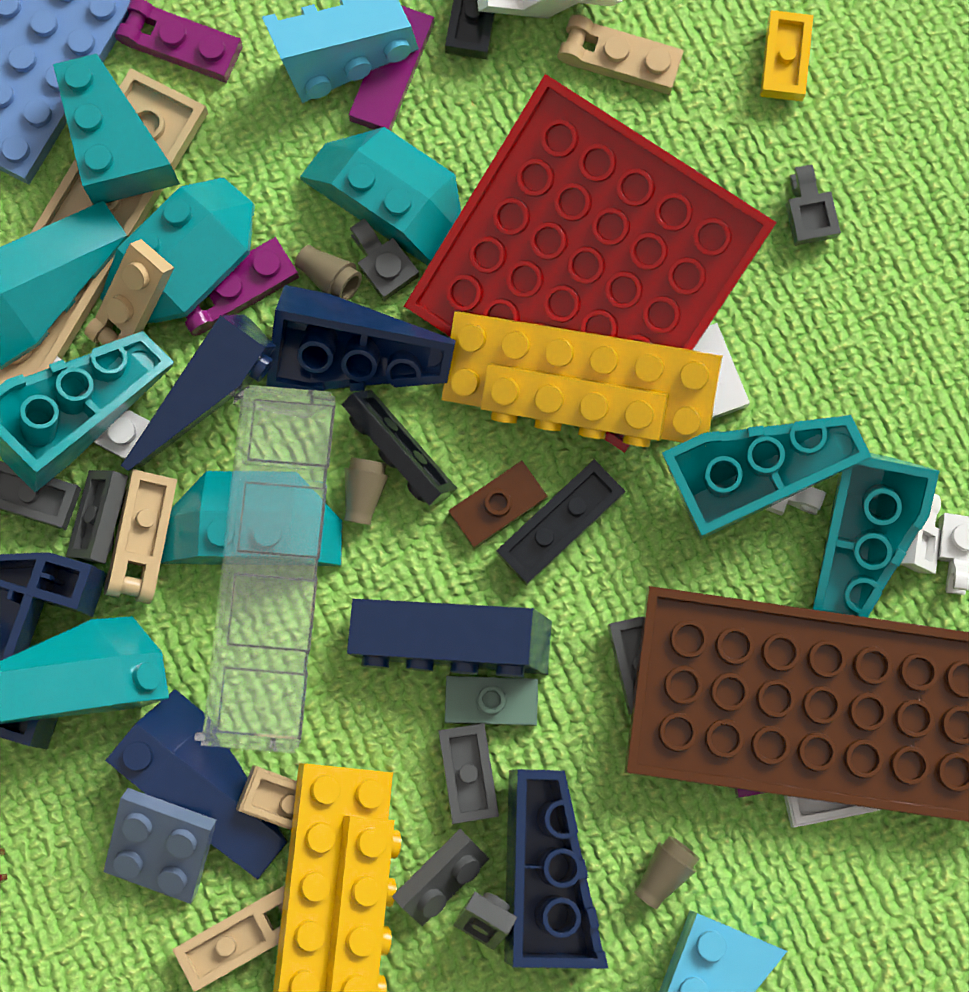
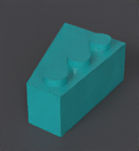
(108, 137)

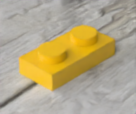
(786, 55)

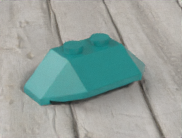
(390, 187)
(202, 234)
(200, 522)

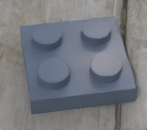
(159, 845)

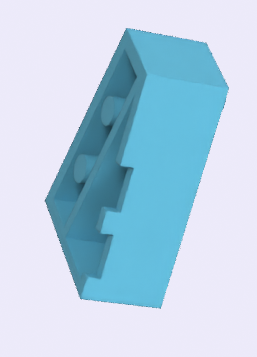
(340, 43)
(718, 959)

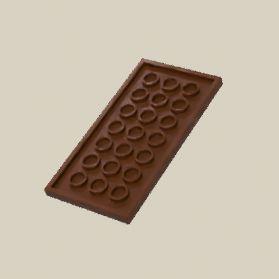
(802, 704)

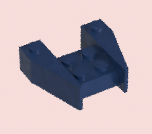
(25, 586)

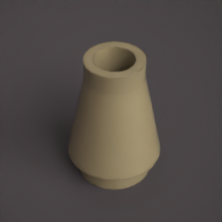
(329, 272)
(363, 489)
(666, 872)

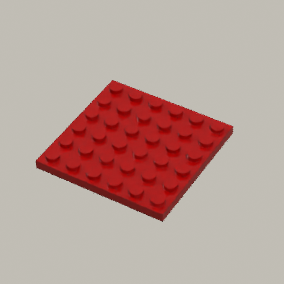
(591, 234)

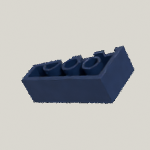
(449, 635)
(547, 878)

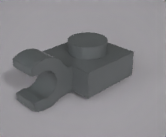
(810, 213)
(384, 265)

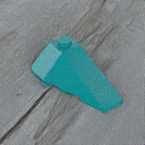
(48, 271)
(68, 406)
(759, 467)
(870, 529)
(83, 671)

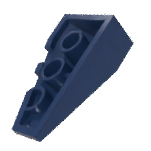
(342, 345)
(222, 366)
(173, 767)

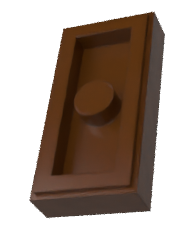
(497, 504)

